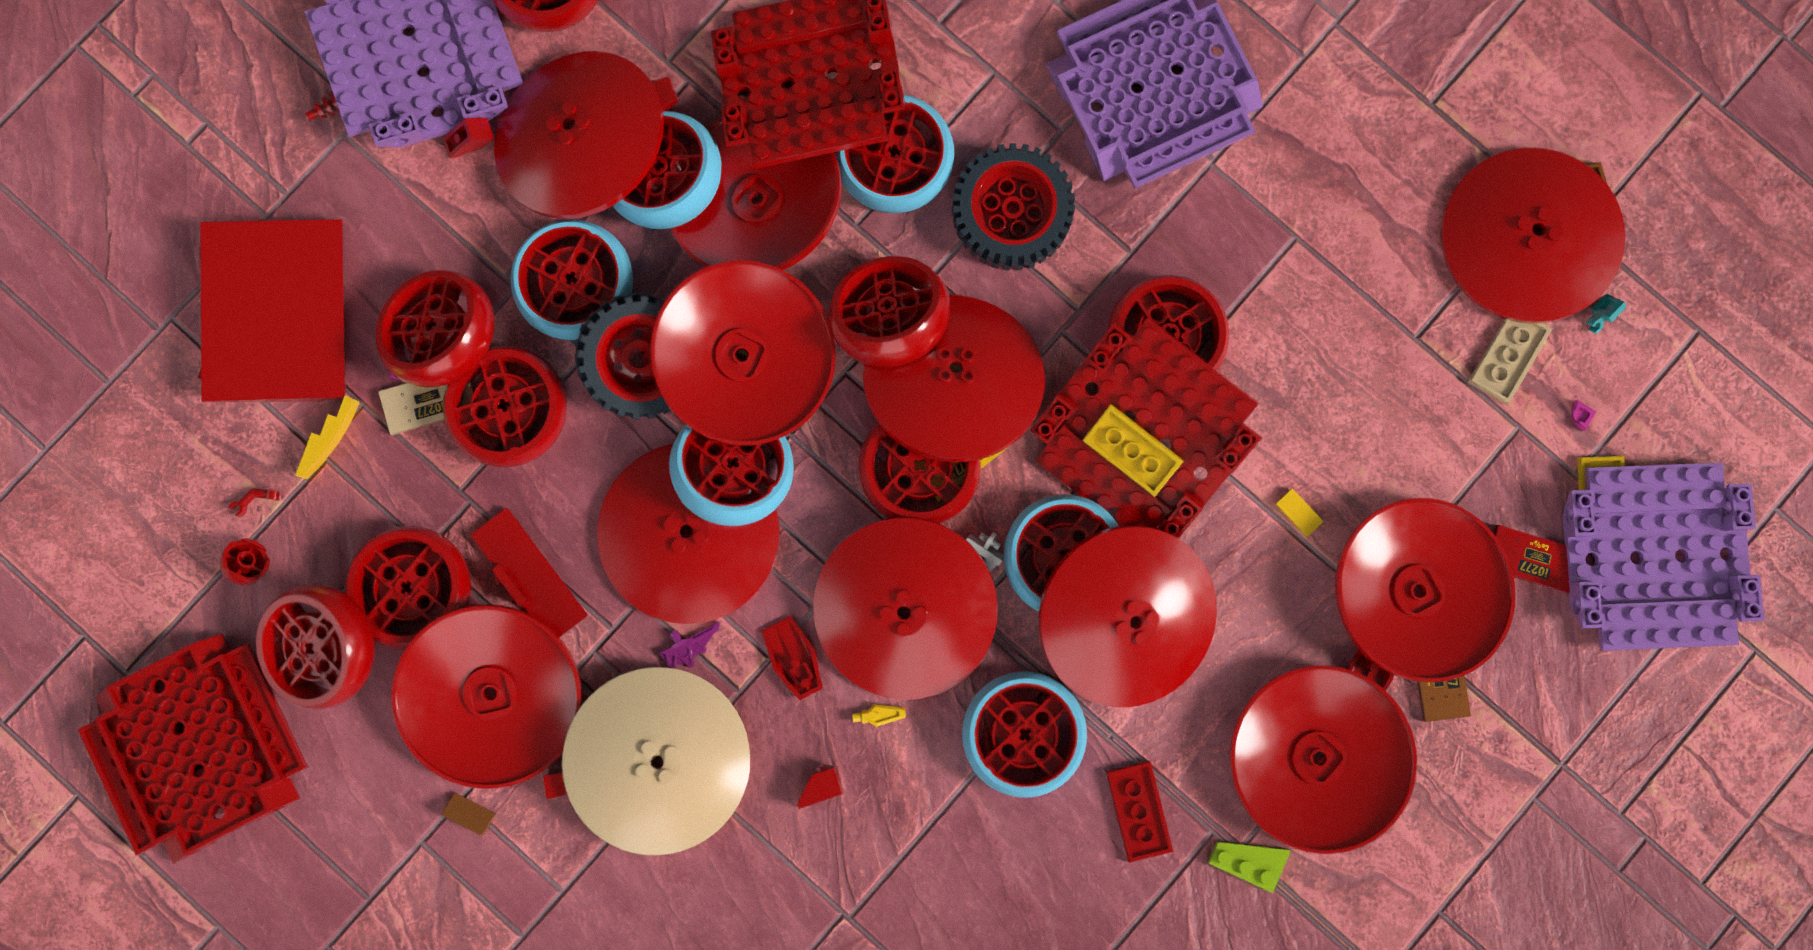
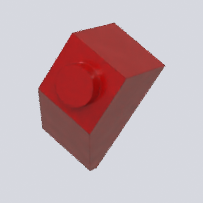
(468, 136)
(821, 786)

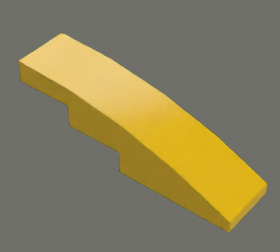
(322, 445)

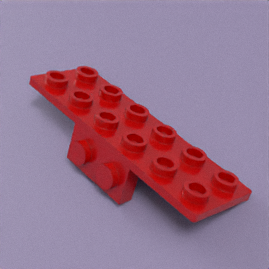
(527, 573)

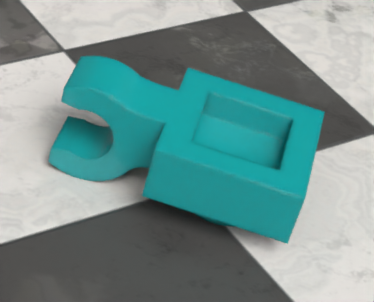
(1605, 310)

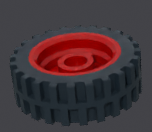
(597, 356)

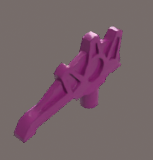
(687, 649)

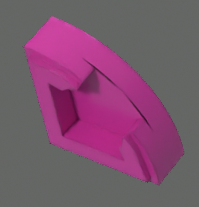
(1581, 415)

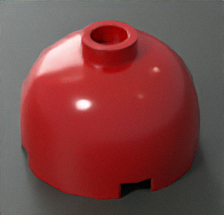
(244, 562)

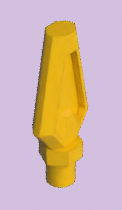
(879, 715)

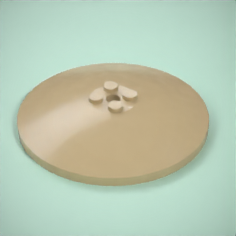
(611, 753)

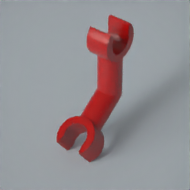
(250, 496)

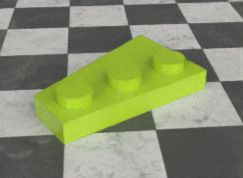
(1251, 863)

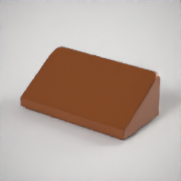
(468, 814)

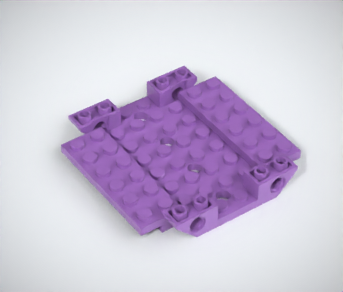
(377, 66)
(1174, 115)
(1655, 515)

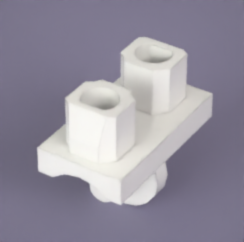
(992, 556)

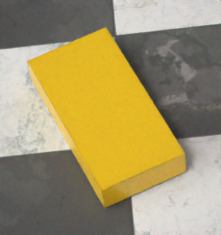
(1299, 512)

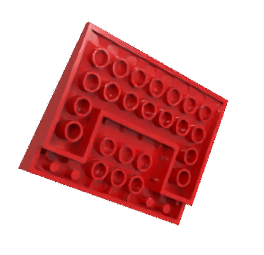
(272, 311)

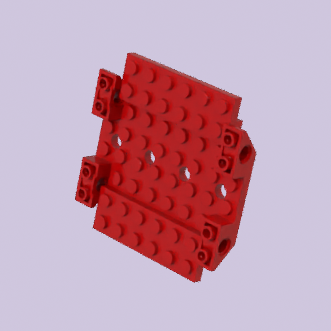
(802, 46)
(1172, 399)
(229, 729)

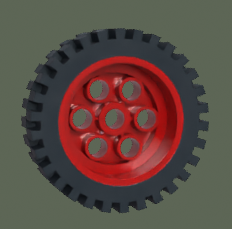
(1022, 172)

